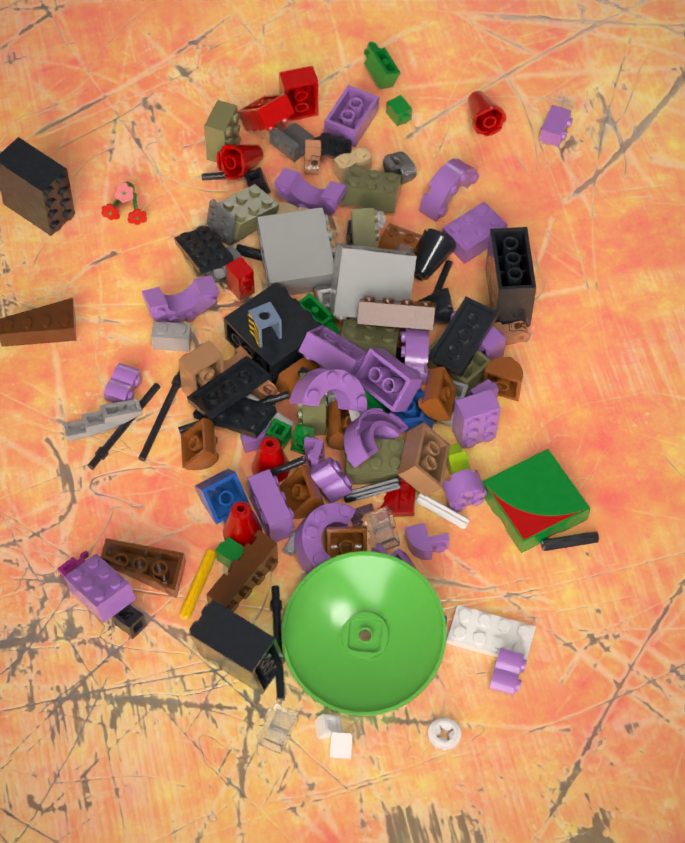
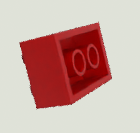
(301, 90)
(266, 112)

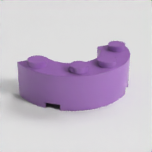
(445, 185)
(301, 194)
(183, 305)
(415, 350)
(321, 380)
(372, 424)
(308, 534)

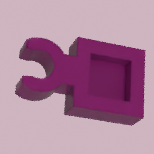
(72, 563)

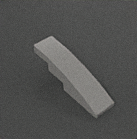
(108, 417)

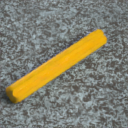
(197, 584)

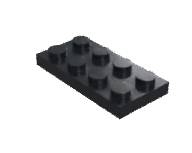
(203, 249)
(463, 336)
(228, 387)
(244, 417)

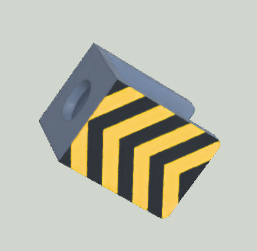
(257, 324)

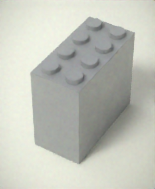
(296, 250)
(369, 272)

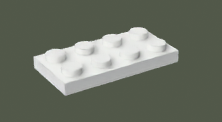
(489, 632)

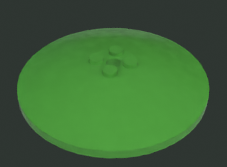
(358, 595)

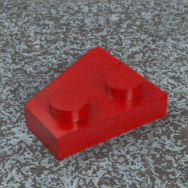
(401, 500)

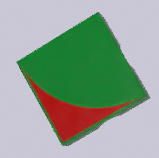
(535, 500)

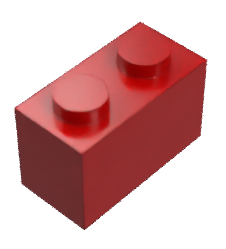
(240, 278)

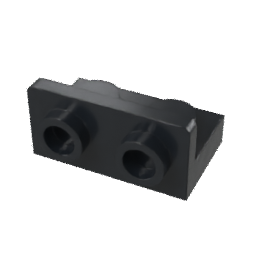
(333, 145)

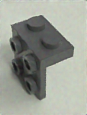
(290, 140)
(221, 222)

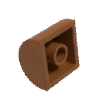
(394, 235)
(506, 375)
(287, 378)
(438, 395)
(337, 423)
(199, 446)
(301, 492)
(346, 539)

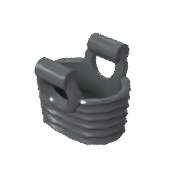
(400, 164)

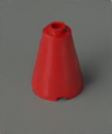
(485, 114)
(238, 159)
(269, 456)
(241, 524)

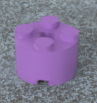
(464, 489)

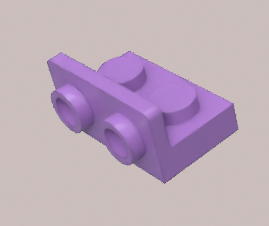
(314, 450)

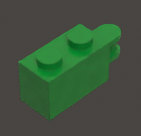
(381, 66)
(318, 312)

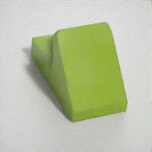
(457, 459)

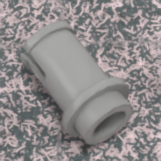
(289, 547)

